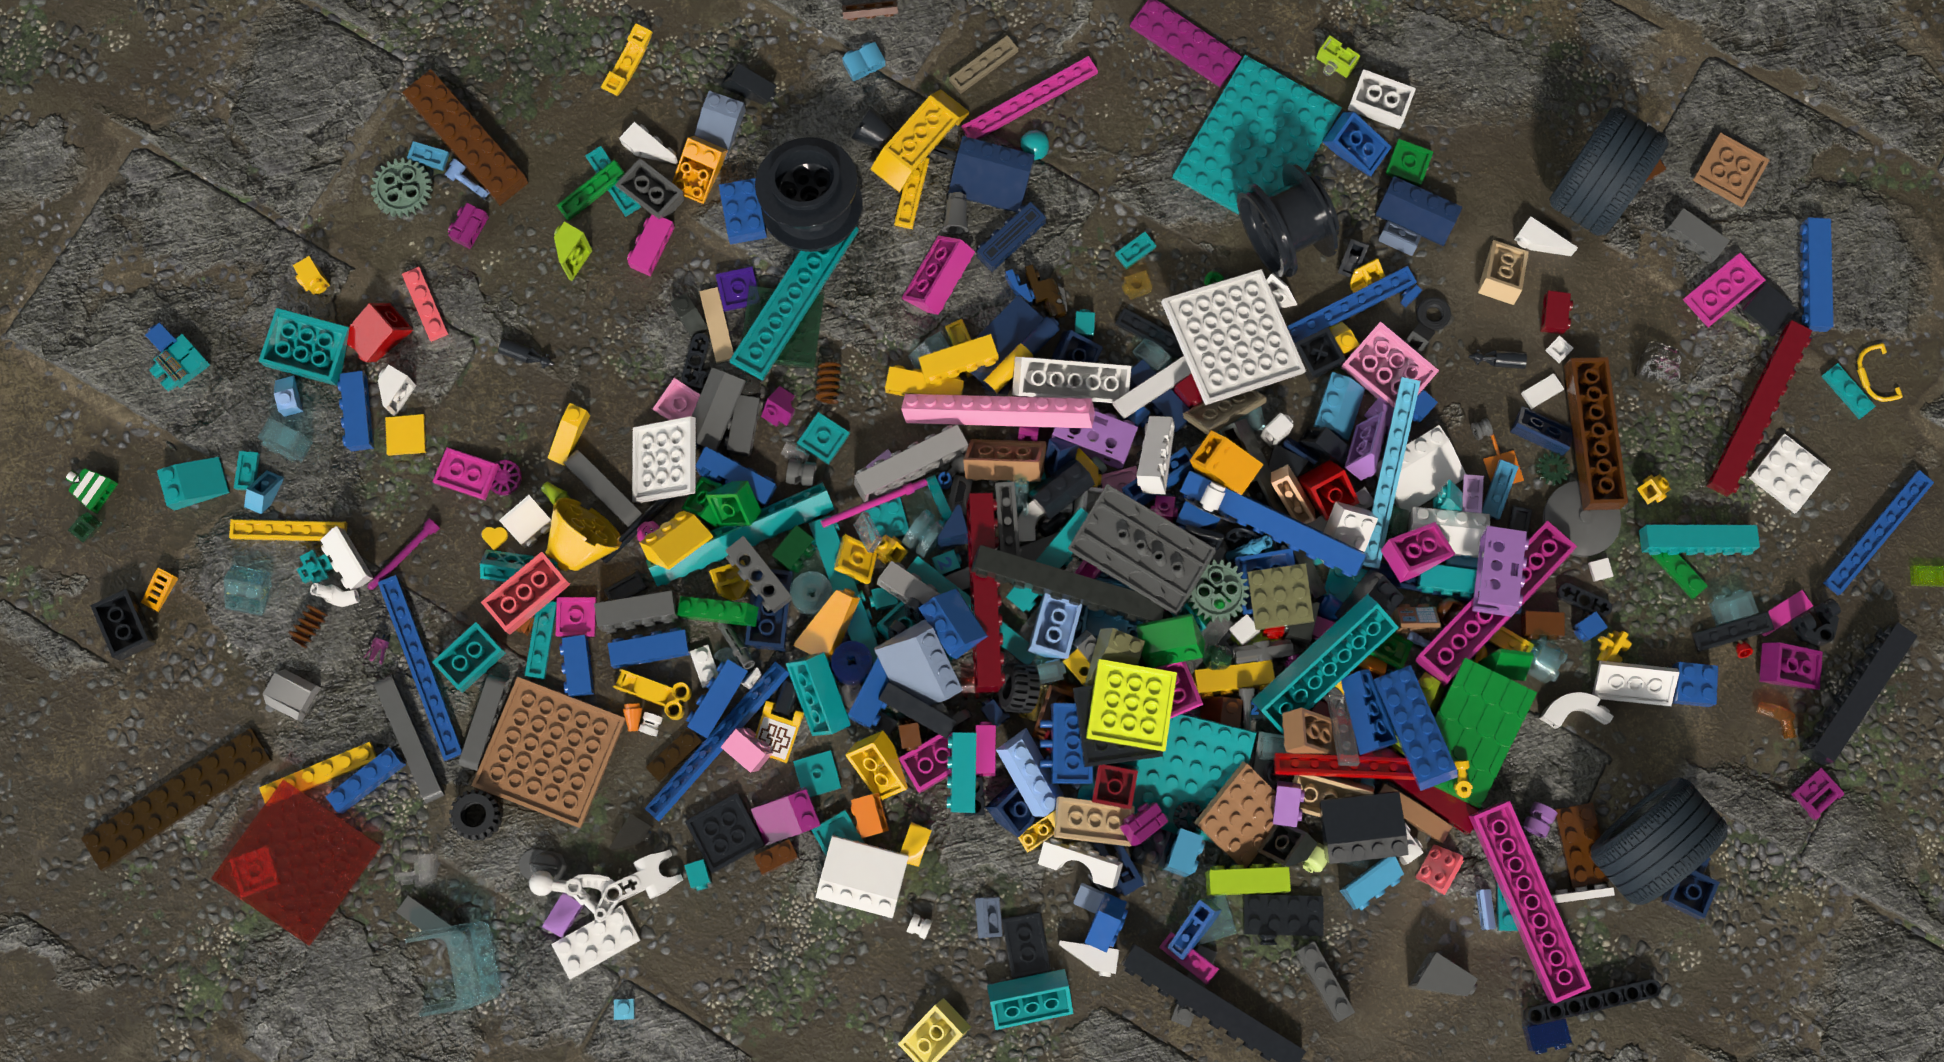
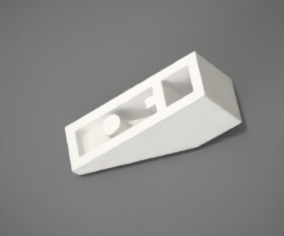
(1540, 238)
(1094, 958)

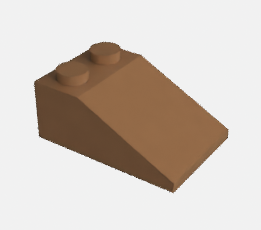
(1308, 733)

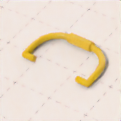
(1864, 378)

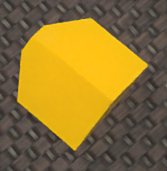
(1366, 275)
(728, 582)

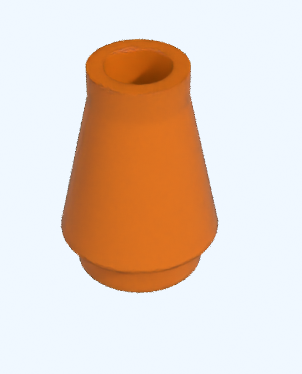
(632, 716)

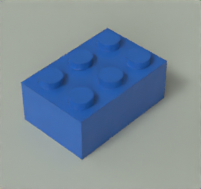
(742, 211)

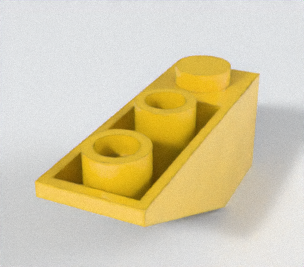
(1038, 832)

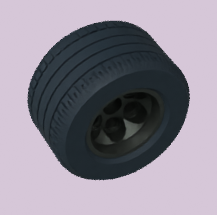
(1609, 171)
(1659, 841)

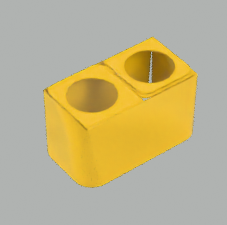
(915, 843)

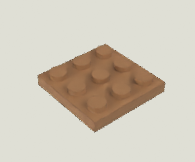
(1731, 170)

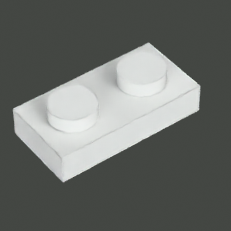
(704, 664)

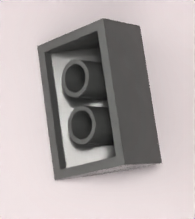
(651, 190)

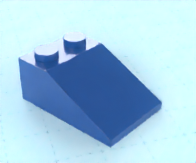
(1357, 143)

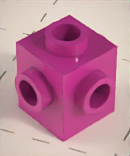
(1165, 508)

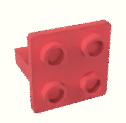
(1440, 868)

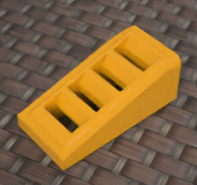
(168, 586)

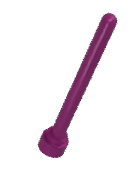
(429, 528)

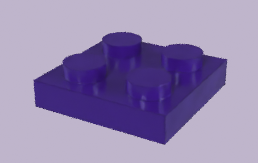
(735, 287)

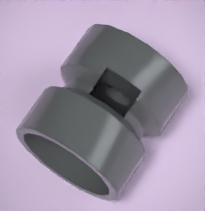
(801, 472)

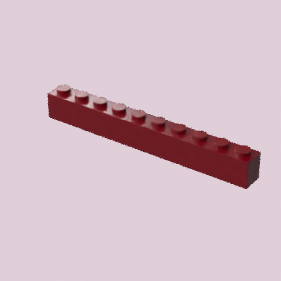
(1759, 408)
(1441, 803)

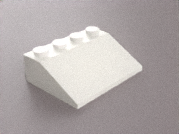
(1425, 469)
(862, 876)

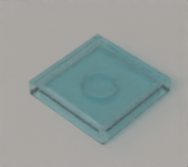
(1222, 926)

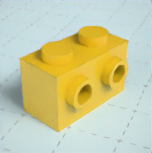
(310, 276)

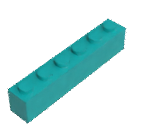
(1699, 539)
(1054, 555)

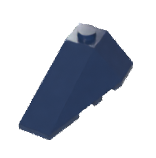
(1011, 810)

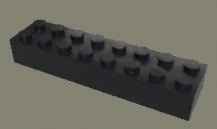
(1858, 694)

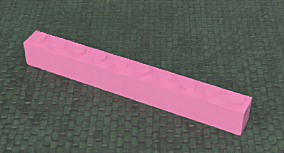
(998, 410)

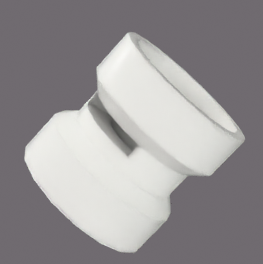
(648, 728)
(924, 926)

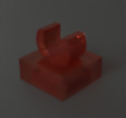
(968, 687)

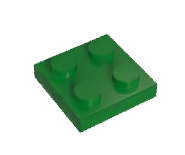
(1409, 162)

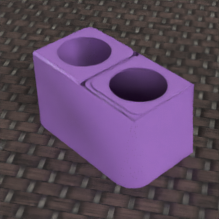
(562, 915)

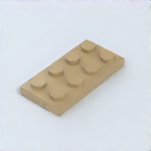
(1090, 821)

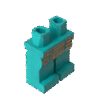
(180, 363)

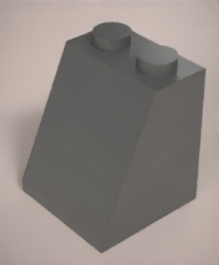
(1443, 976)

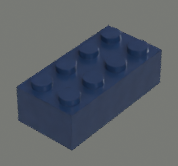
(770, 627)

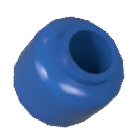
(1328, 607)

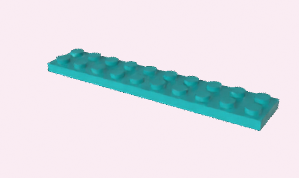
(787, 308)

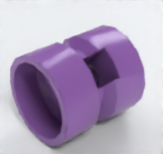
(1539, 820)

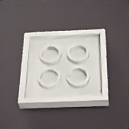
(1789, 473)

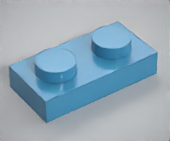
(428, 156)

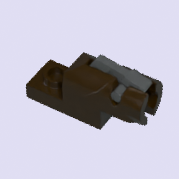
(1047, 293)

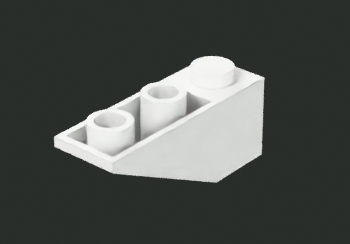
(644, 145)

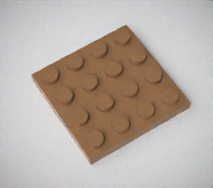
(1240, 815)

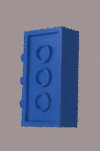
(1065, 747)

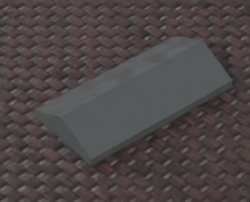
(716, 407)

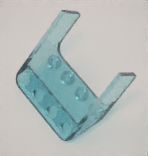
(471, 965)

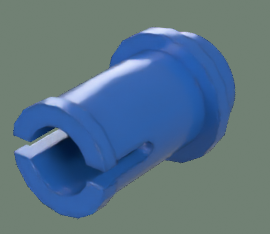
(948, 483)

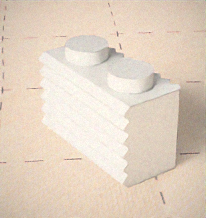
(1277, 430)

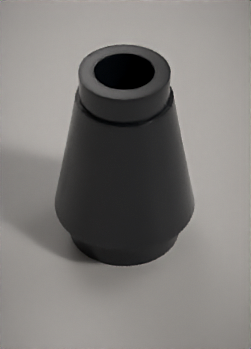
(1050, 526)

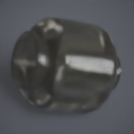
(752, 388)

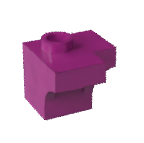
(779, 407)

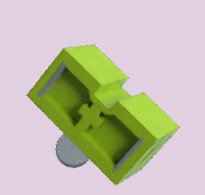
(1337, 58)

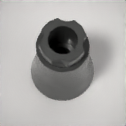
(956, 214)

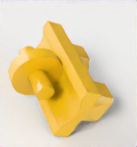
(1611, 645)

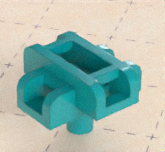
(313, 566)

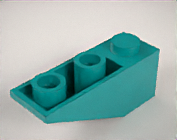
(1449, 498)

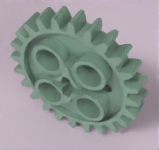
(404, 203)
(1228, 577)

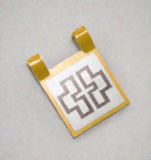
(778, 732)

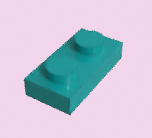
(1135, 250)
(246, 469)

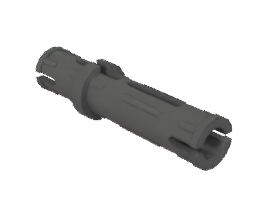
(745, 659)

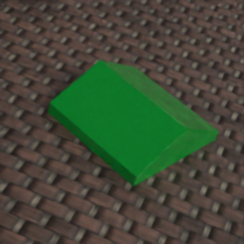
(1393, 650)

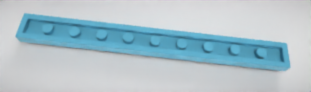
(1391, 468)

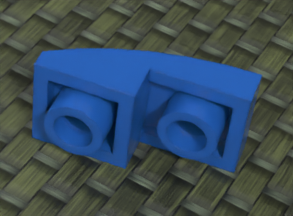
(1023, 291)

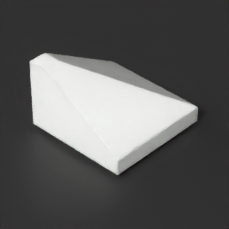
(752, 678)

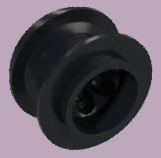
(817, 214)
(1289, 220)

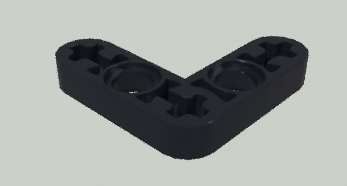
(699, 375)

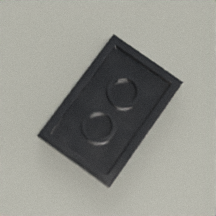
(1026, 945)

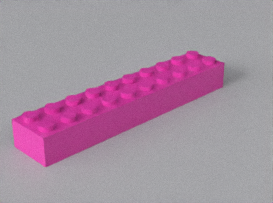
(1473, 629)
(1529, 902)

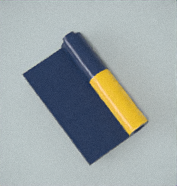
(1015, 333)

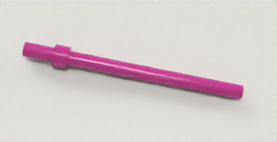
(907, 489)

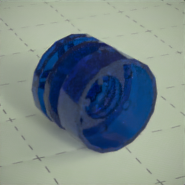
(853, 674)

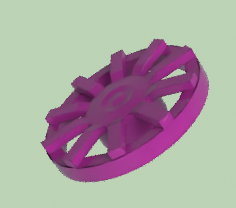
(504, 478)

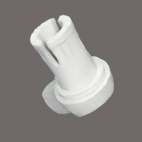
(335, 595)

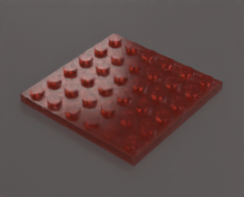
(296, 862)

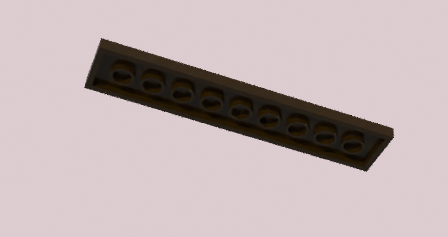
(176, 799)

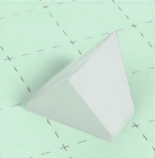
(1280, 292)

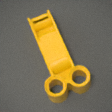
(653, 692)

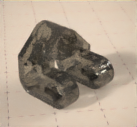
(1657, 365)

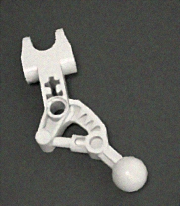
(647, 879)

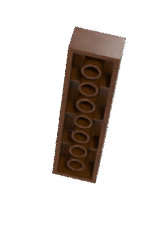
(465, 137)
(1595, 434)

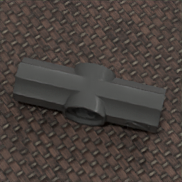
(1262, 651)

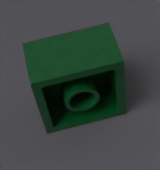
(795, 550)

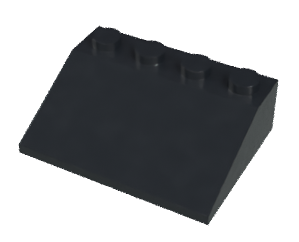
(1363, 827)

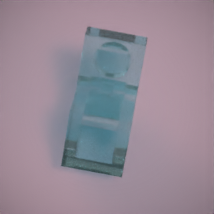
(1153, 355)

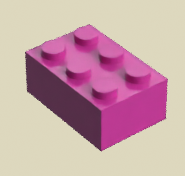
(927, 763)

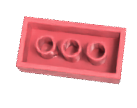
(525, 593)

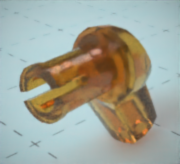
(1780, 714)

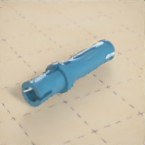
(1254, 547)

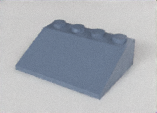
(919, 664)

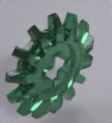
(1552, 476)

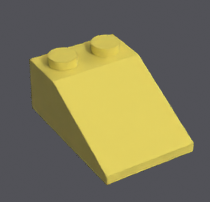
(935, 1033)

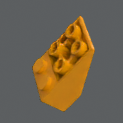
(698, 168)
(1225, 463)

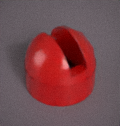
(1743, 650)

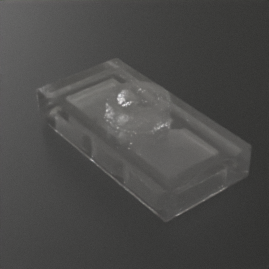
(867, 532)

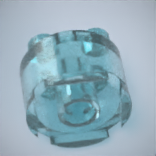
(1546, 661)

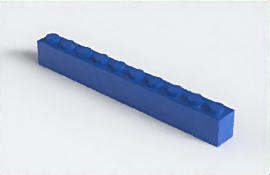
(1280, 526)

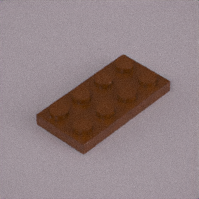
(1577, 833)

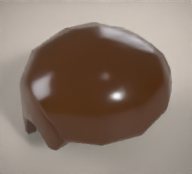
(1448, 609)

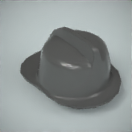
(542, 860)

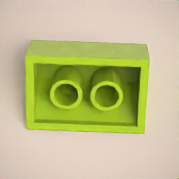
(571, 249)

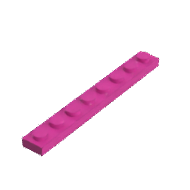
(1030, 99)

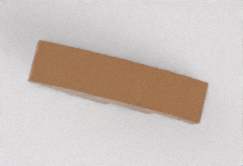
(1421, 817)

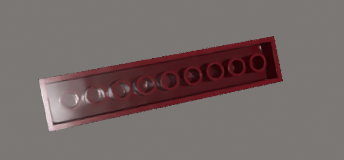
(984, 596)

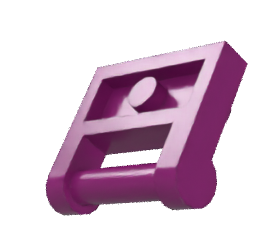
(1812, 789)

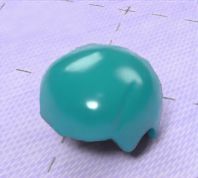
(1035, 143)

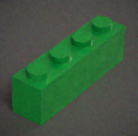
(718, 611)

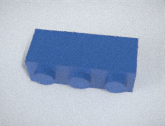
(577, 666)

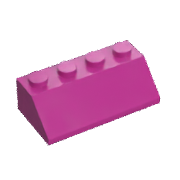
(938, 274)

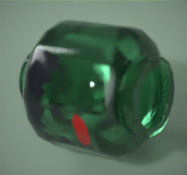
(1217, 657)

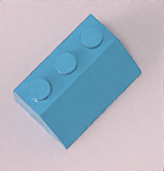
(1339, 405)
(1372, 883)

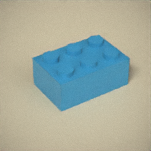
(1184, 853)

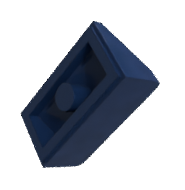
(1298, 449)

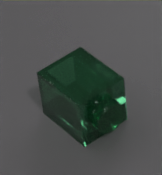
(85, 527)

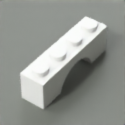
(1103, 869)

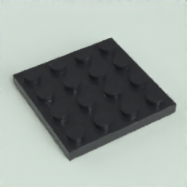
(1101, 752)

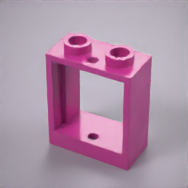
(985, 749)

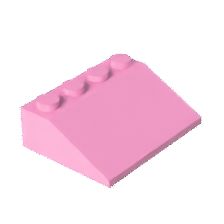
(1383, 361)

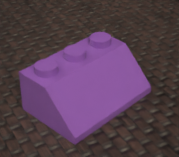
(1366, 446)

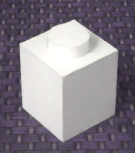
(1244, 630)

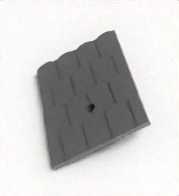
(1129, 540)

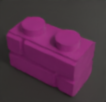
(468, 225)
(1143, 823)

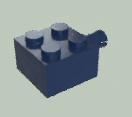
(1693, 893)

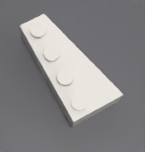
(1156, 455)

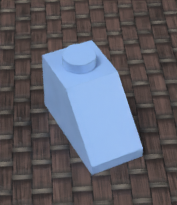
(287, 396)

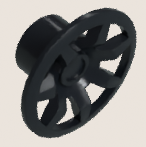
(1243, 534)

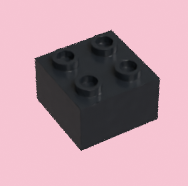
(1319, 353)

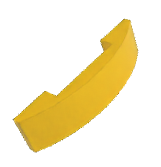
(628, 61)

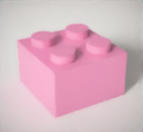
(747, 749)

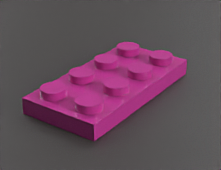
(1724, 290)

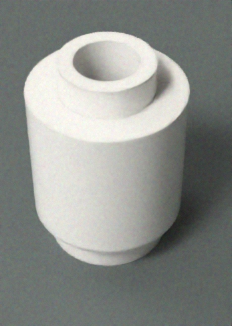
(1213, 496)

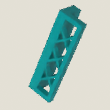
(502, 570)

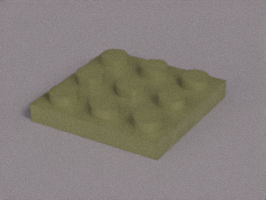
(1280, 596)

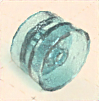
(924, 533)
(803, 586)

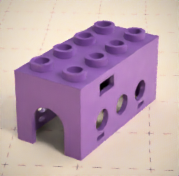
(1106, 432)
(1503, 593)

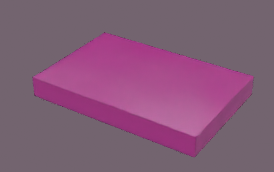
(466, 473)

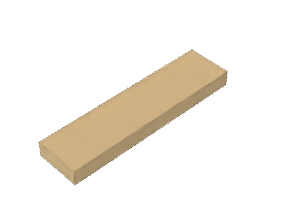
(717, 324)

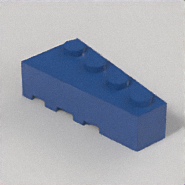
(724, 470)
(1367, 713)

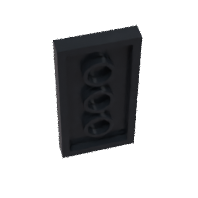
(1283, 915)

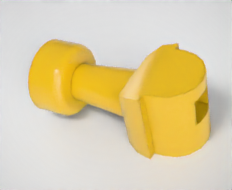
(1462, 786)

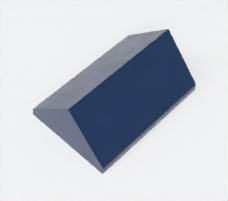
(1542, 431)
(954, 531)

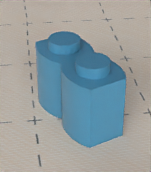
(863, 61)

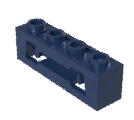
(1129, 885)

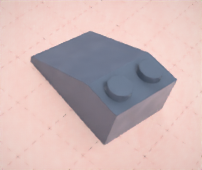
(720, 120)

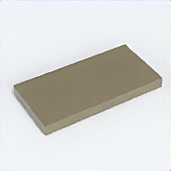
(1223, 412)

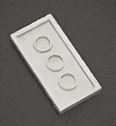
(1635, 683)
(596, 942)

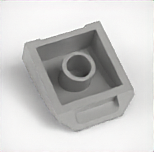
(290, 694)

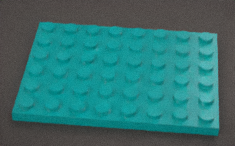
(1254, 133)
(1193, 767)

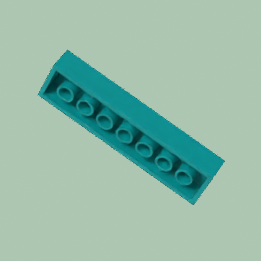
(1326, 661)

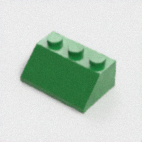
(1171, 641)

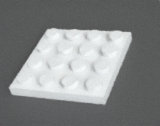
(664, 460)

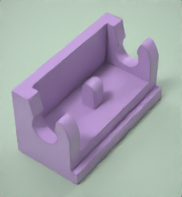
(1472, 493)

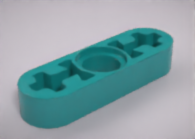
(939, 497)

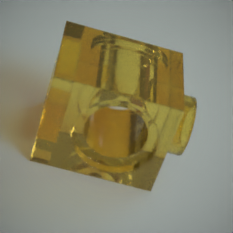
(1141, 278)

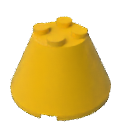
(579, 535)

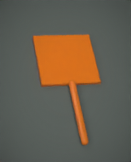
(1492, 462)

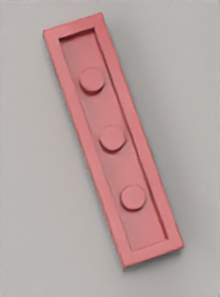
(425, 304)

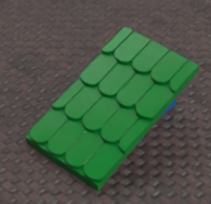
(1480, 724)

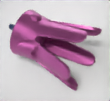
(378, 644)

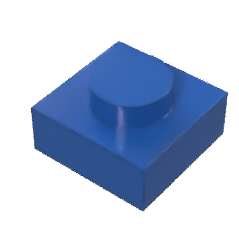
(1409, 295)

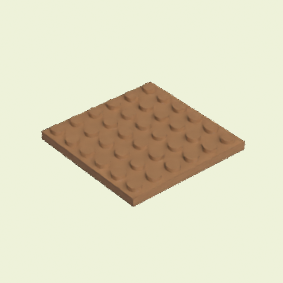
(549, 752)

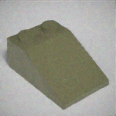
(1116, 647)

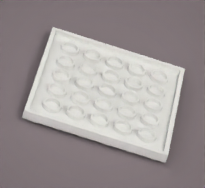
(1233, 336)

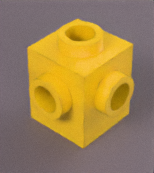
(1654, 488)
(890, 550)

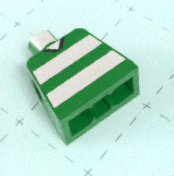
(90, 488)

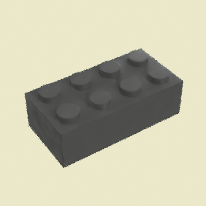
(636, 612)

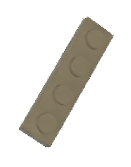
(983, 64)

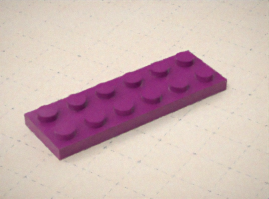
(1185, 41)

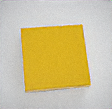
(405, 435)
(855, 560)

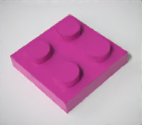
(575, 616)

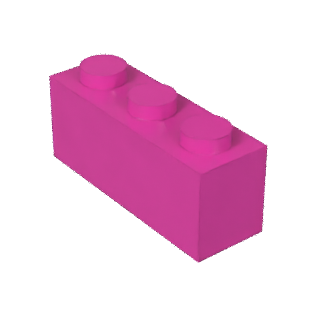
(650, 244)

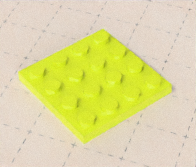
(1131, 705)

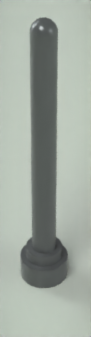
(1247, 695)

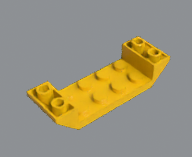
(918, 139)

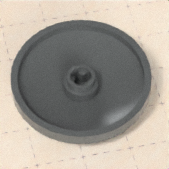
(1588, 529)

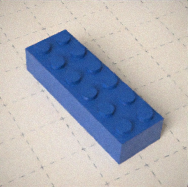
(1415, 728)

